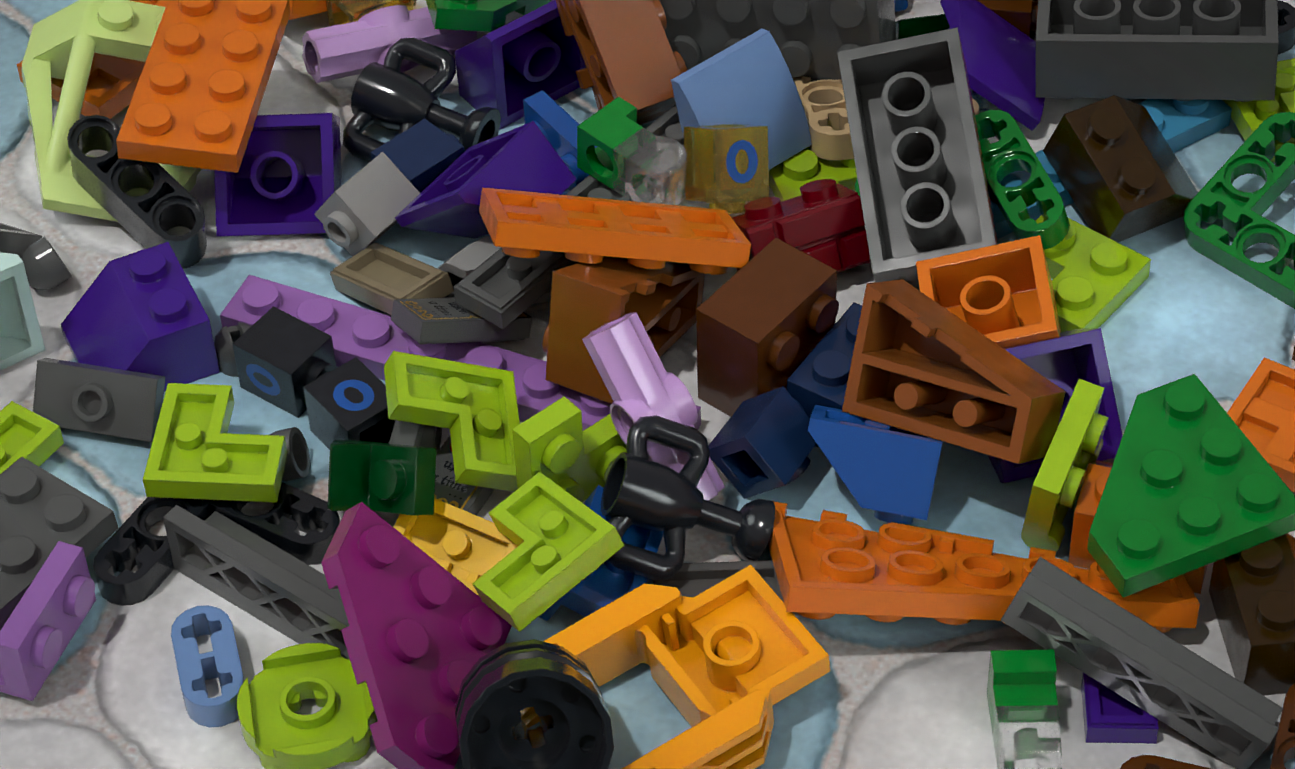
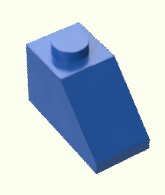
(879, 463)

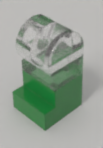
(630, 156)
(1024, 709)

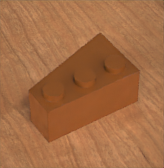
(624, 52)
(599, 293)
(945, 379)

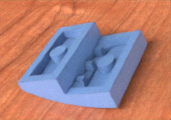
(749, 87)

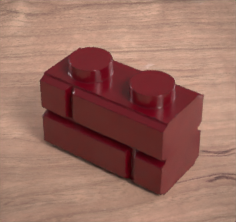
(820, 222)

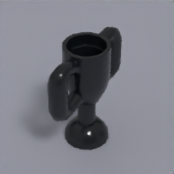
(399, 101)
(670, 502)

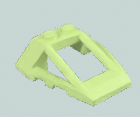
(64, 49)

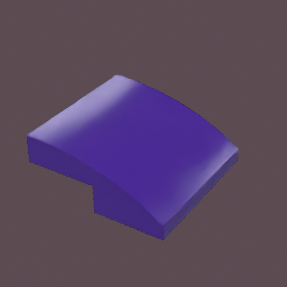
(997, 59)

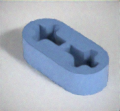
(196, 667)

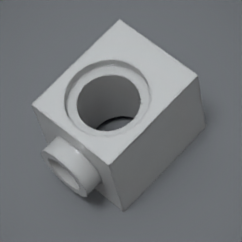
(366, 205)

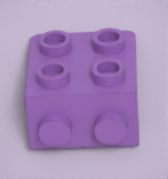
(45, 621)

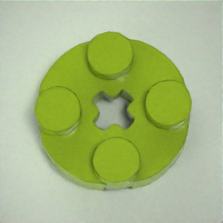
(310, 741)

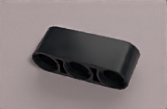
(143, 216)

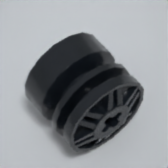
(564, 694)

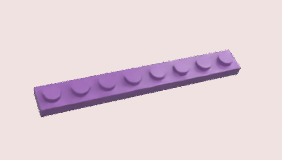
(374, 337)

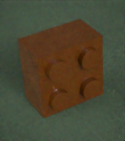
(762, 325)

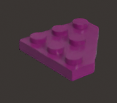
(407, 637)

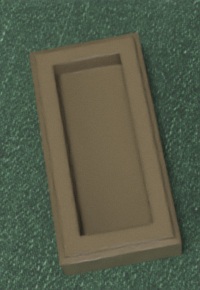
(383, 274)

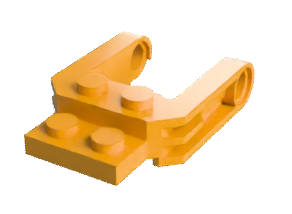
(712, 655)

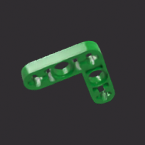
(1011, 155)
(1244, 210)

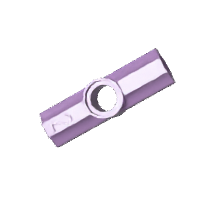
(352, 46)
(644, 388)

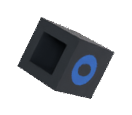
(281, 358)
(348, 405)

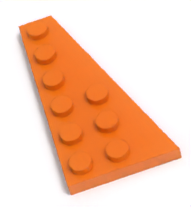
(930, 574)

